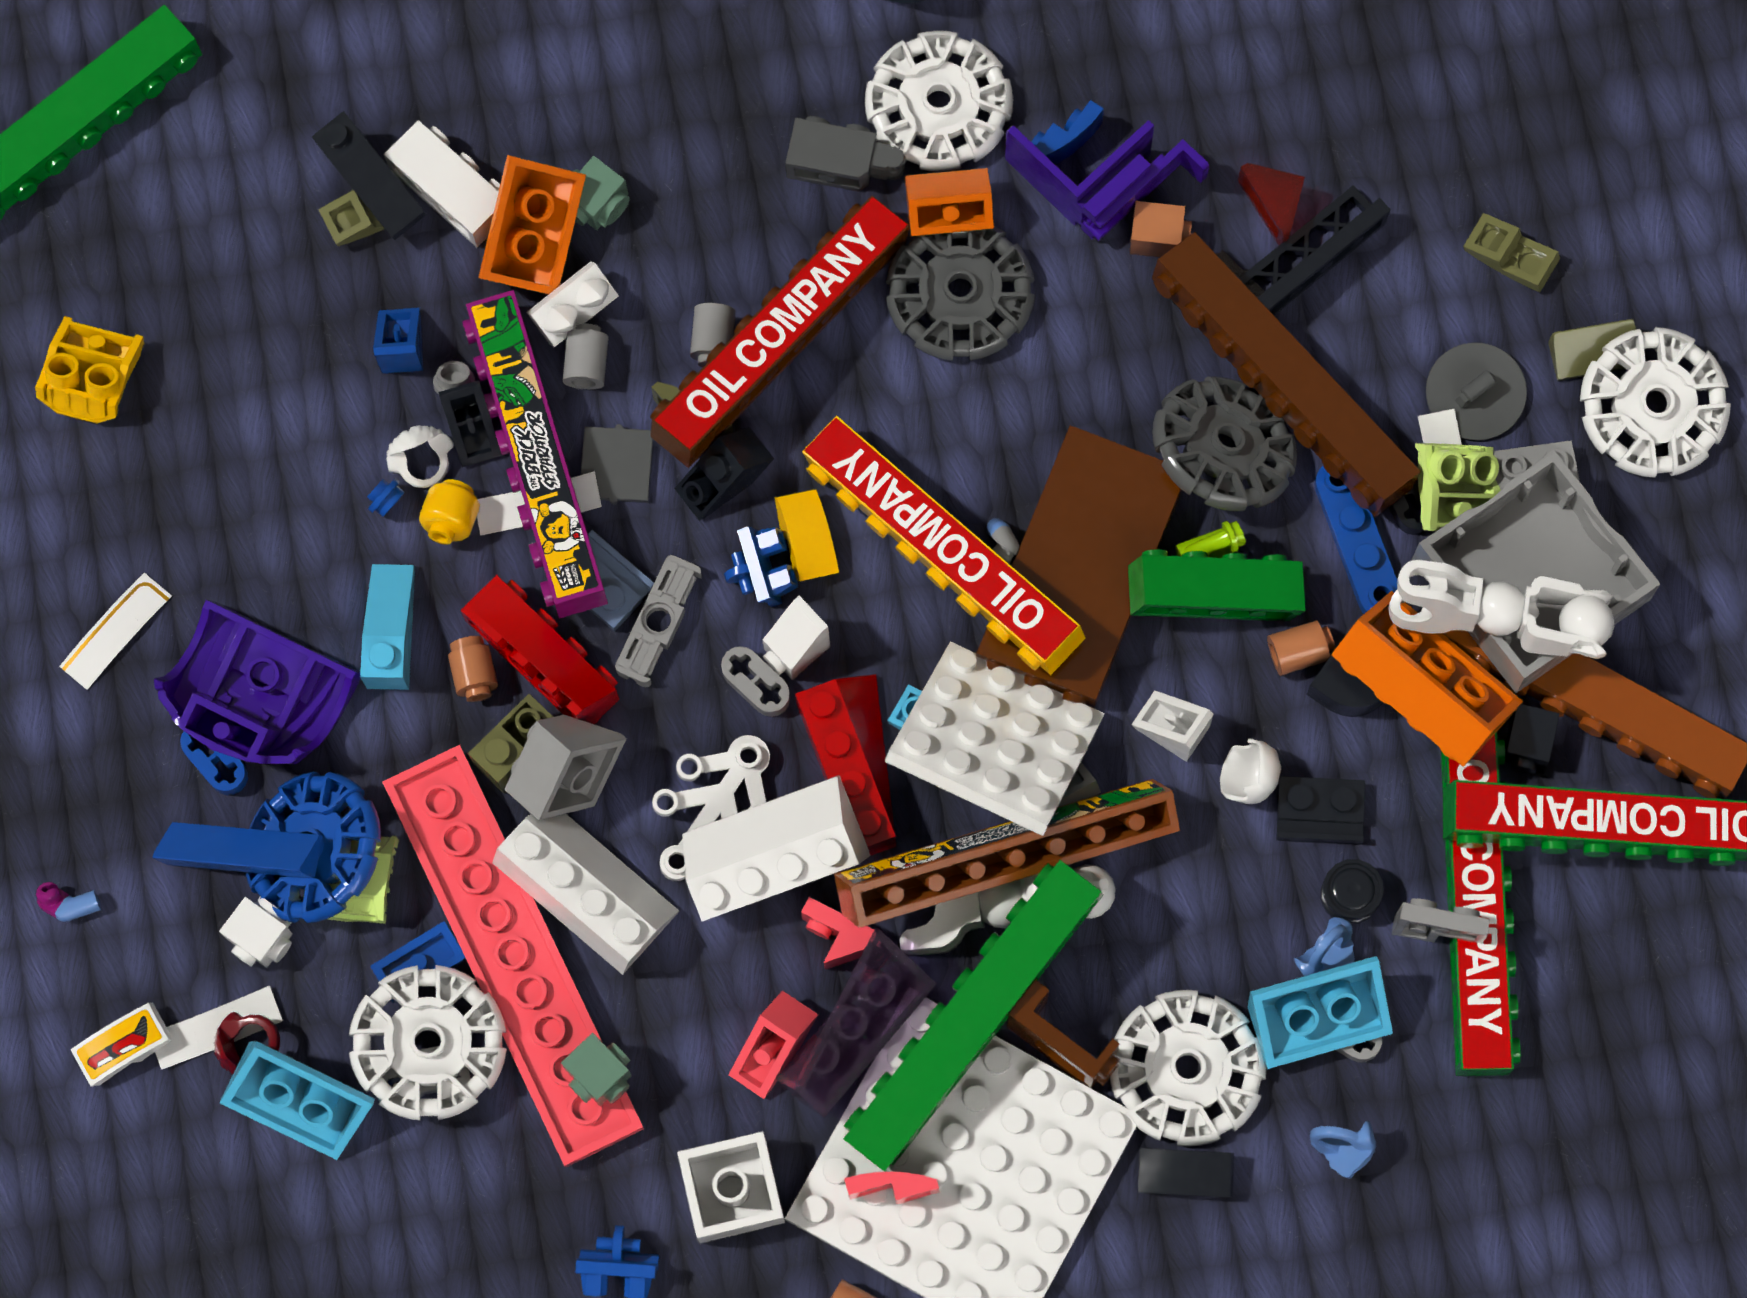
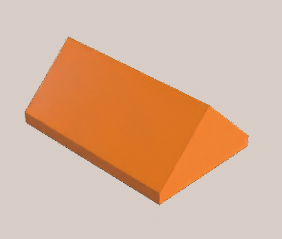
(532, 225)

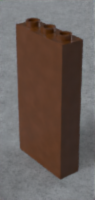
(1089, 525)

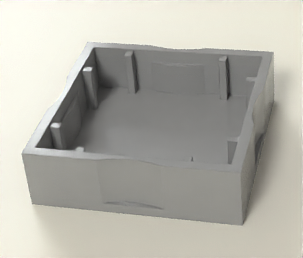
(1535, 529)

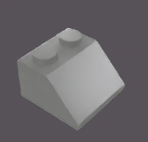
(563, 766)

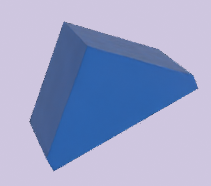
(398, 340)

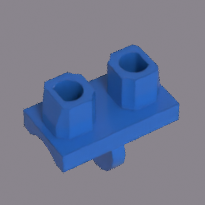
(767, 582)
(598, 1265)

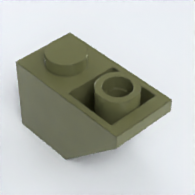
(505, 742)

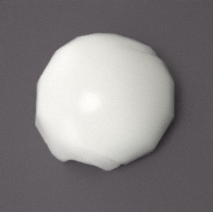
(1250, 772)

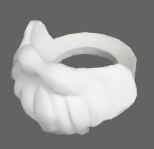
(414, 437)

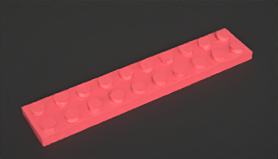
(506, 948)

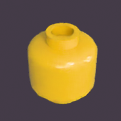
(449, 511)

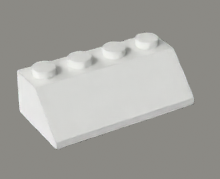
(772, 848)
(585, 887)

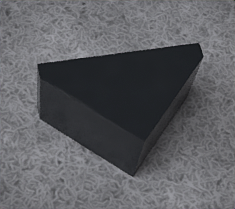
(470, 423)

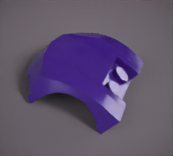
(254, 690)

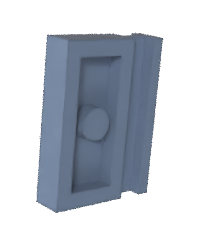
(622, 583)

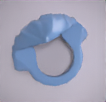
(1330, 950)
(1344, 1148)

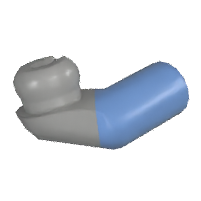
(1007, 544)

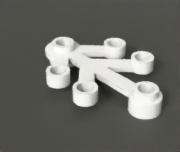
(717, 798)

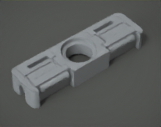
(667, 595)

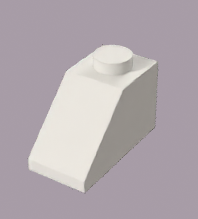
(796, 639)

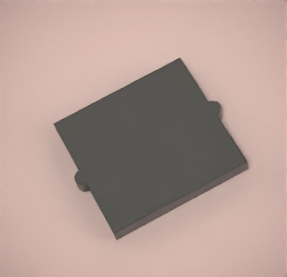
(619, 461)

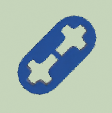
(210, 772)

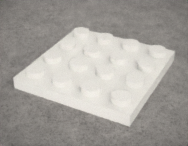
(995, 739)

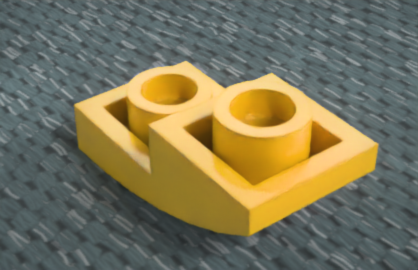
(807, 534)

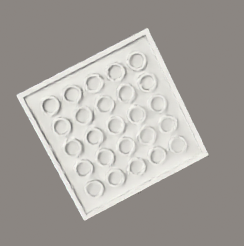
(1014, 1167)

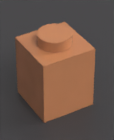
(1157, 228)

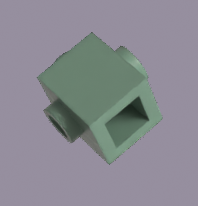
(598, 1071)

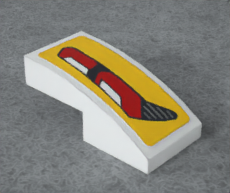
(121, 1043)

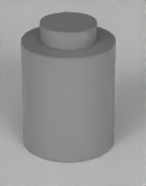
(711, 325)
(585, 357)

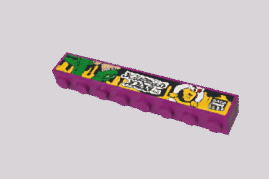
(536, 455)

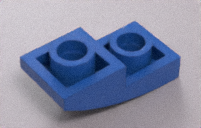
(1080, 127)

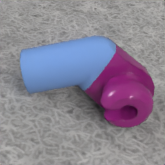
(62, 905)

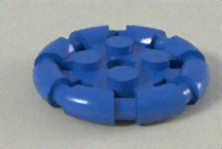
(334, 859)

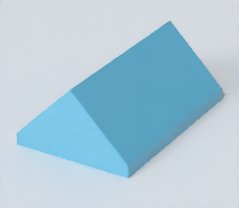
(1320, 1012)
(296, 1100)

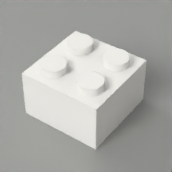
(730, 1187)

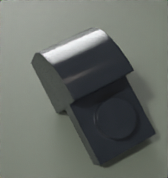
(1342, 691)

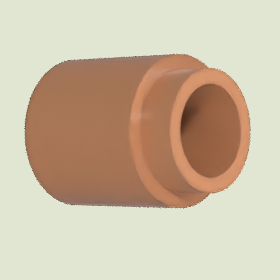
(472, 668)

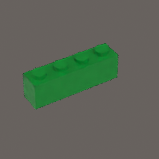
(1216, 586)

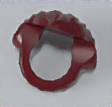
(230, 1028)

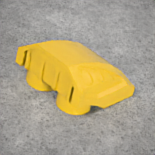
(87, 371)

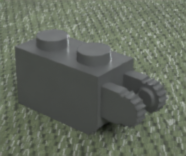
(840, 155)

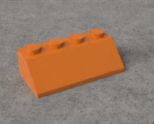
(1427, 681)

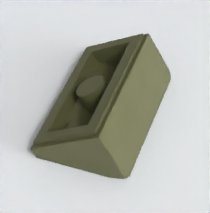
(1577, 347)

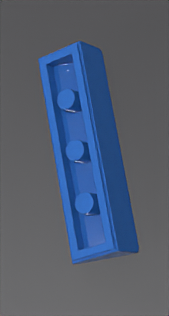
(240, 849)

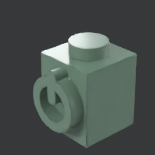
(602, 196)

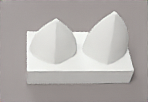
(572, 303)

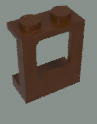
(1056, 1046)

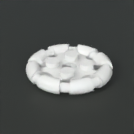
(944, 123)
(1634, 416)
(423, 1068)
(1185, 1094)

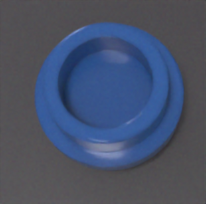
(385, 496)

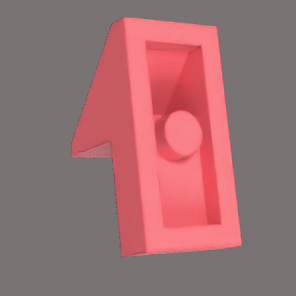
(849, 939)

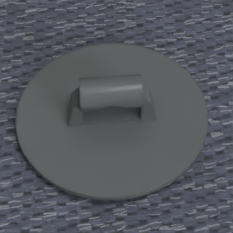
(1481, 387)

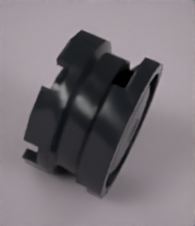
(1352, 890)

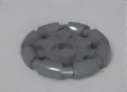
(965, 312)
(1207, 454)

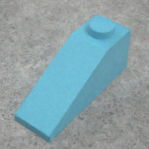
(388, 627)

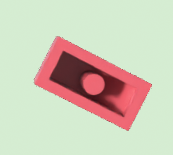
(772, 1043)

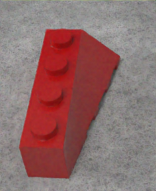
(539, 653)
(849, 742)

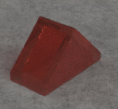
(1274, 197)

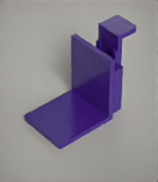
(1112, 187)

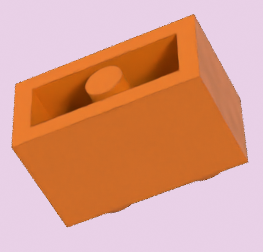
(949, 202)

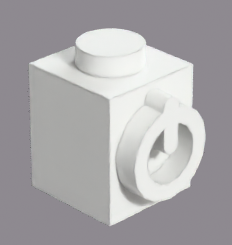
(257, 933)

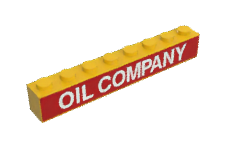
(944, 546)

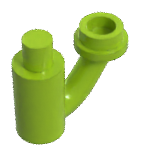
(1215, 543)

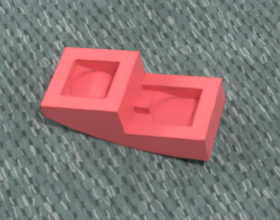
(904, 1185)

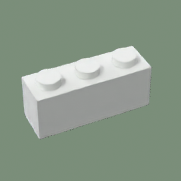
(445, 180)

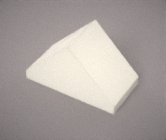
(1173, 723)

